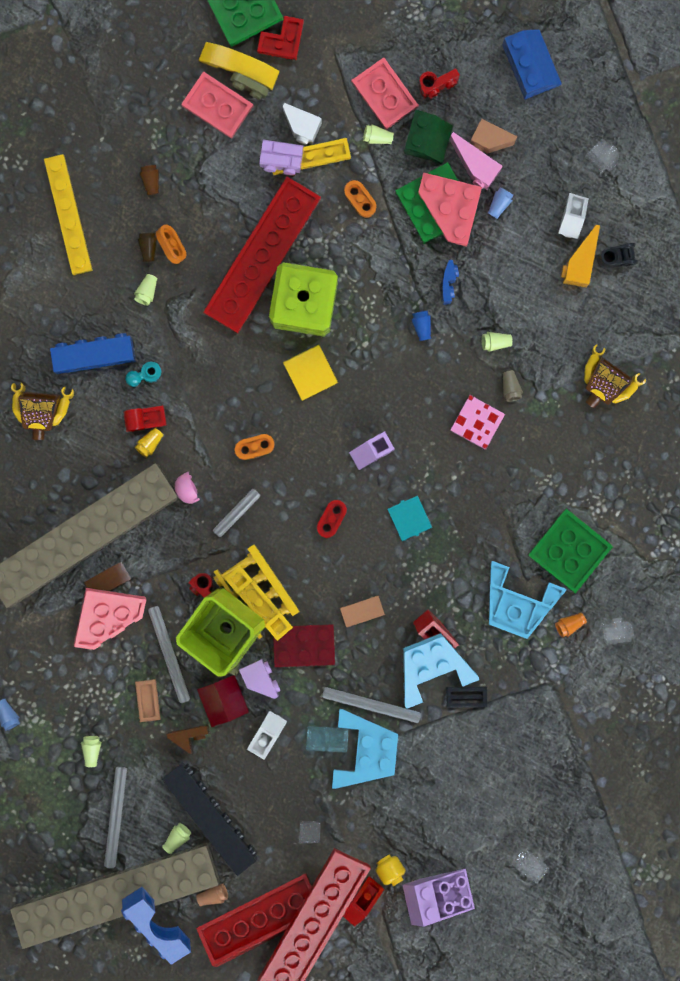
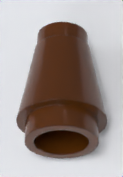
(150, 179)

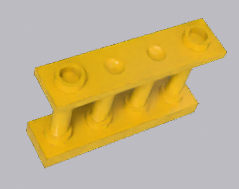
(265, 573)

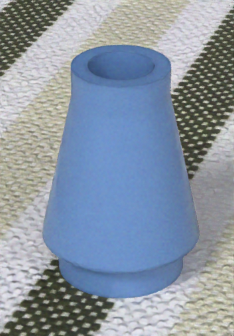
(500, 202)
(8, 716)

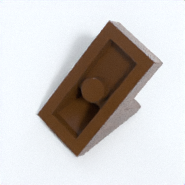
(183, 736)

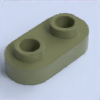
(242, 82)

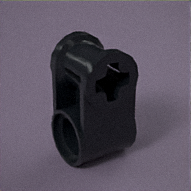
(621, 256)

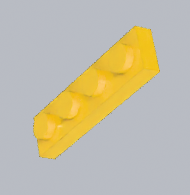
(323, 154)

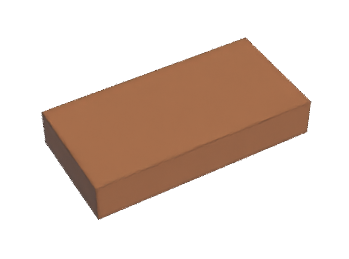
(362, 611)
(148, 700)

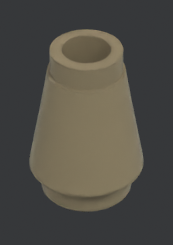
(511, 387)

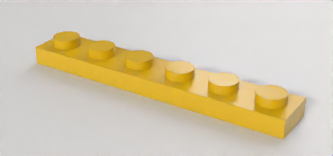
(68, 214)

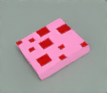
(477, 422)

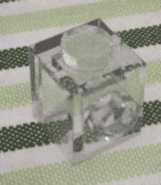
(603, 156)
(617, 631)
(531, 866)

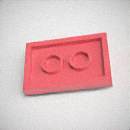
(384, 93)
(217, 105)

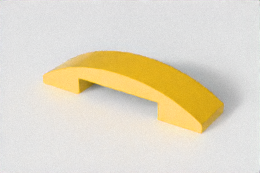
(235, 61)
(258, 602)

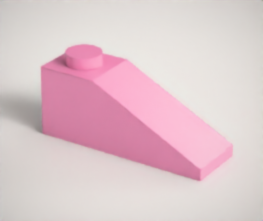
(477, 164)

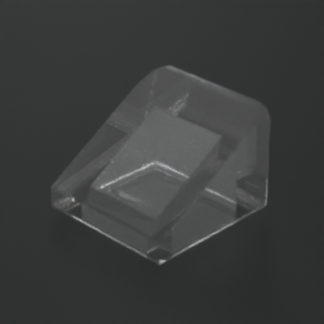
(309, 832)

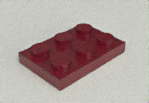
(305, 646)

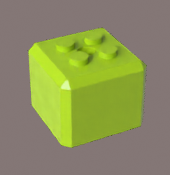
(305, 317)
(209, 643)

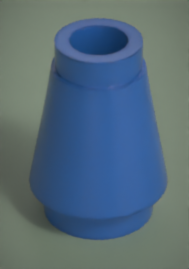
(422, 324)

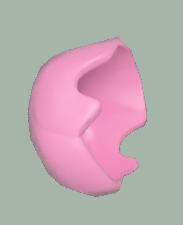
(186, 489)

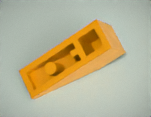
(580, 265)

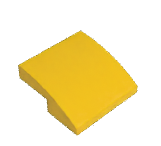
(310, 372)

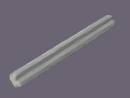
(169, 655)
(372, 705)
(115, 817)

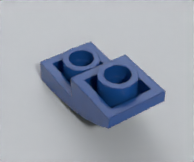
(449, 277)

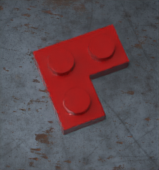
(283, 45)

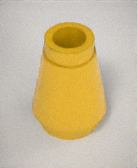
(149, 442)

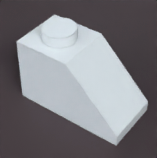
(302, 124)
(573, 216)
(267, 735)

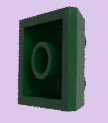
(428, 137)

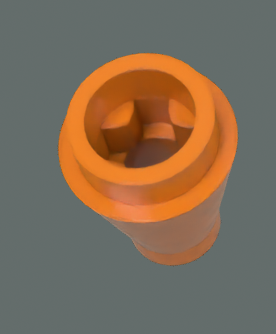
(568, 625)

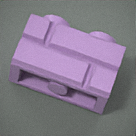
(281, 157)

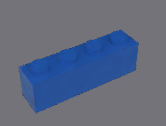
(93, 354)

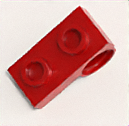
(445, 81)
(144, 418)
(196, 589)

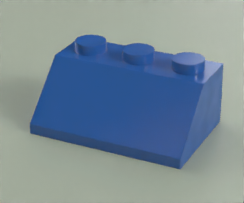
(531, 62)

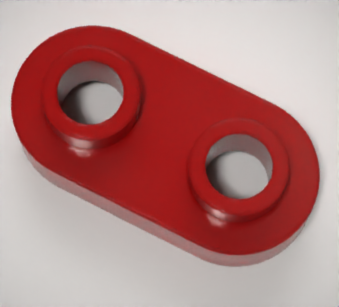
(331, 518)

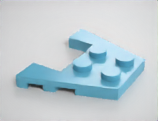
(515, 611)
(429, 660)
(374, 751)

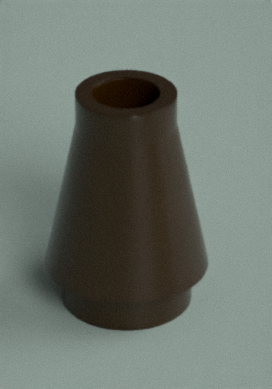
(147, 245)

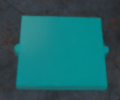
(409, 518)

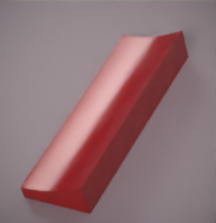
(253, 922)

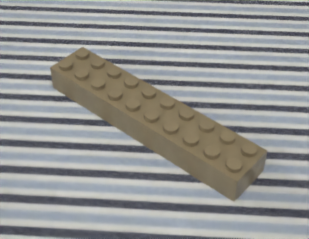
(84, 534)
(102, 897)

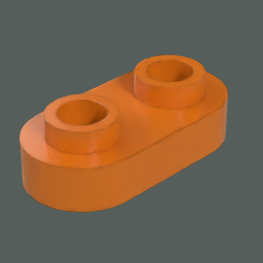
(360, 199)
(171, 244)
(254, 446)

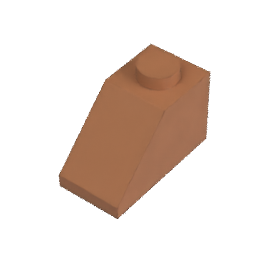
(491, 138)

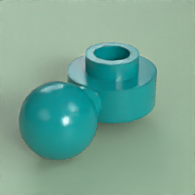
(134, 378)

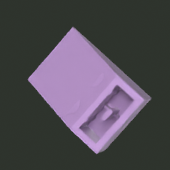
(438, 897)

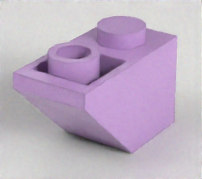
(372, 450)
(258, 679)

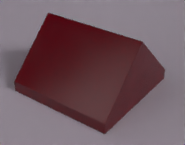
(223, 701)

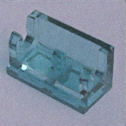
(327, 739)

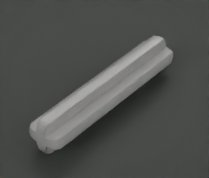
(236, 513)

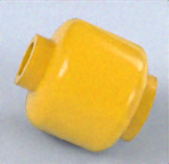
(390, 870)

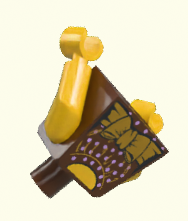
(607, 381)
(39, 410)

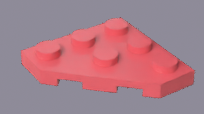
(451, 205)
(105, 616)

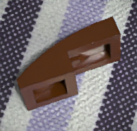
(109, 578)

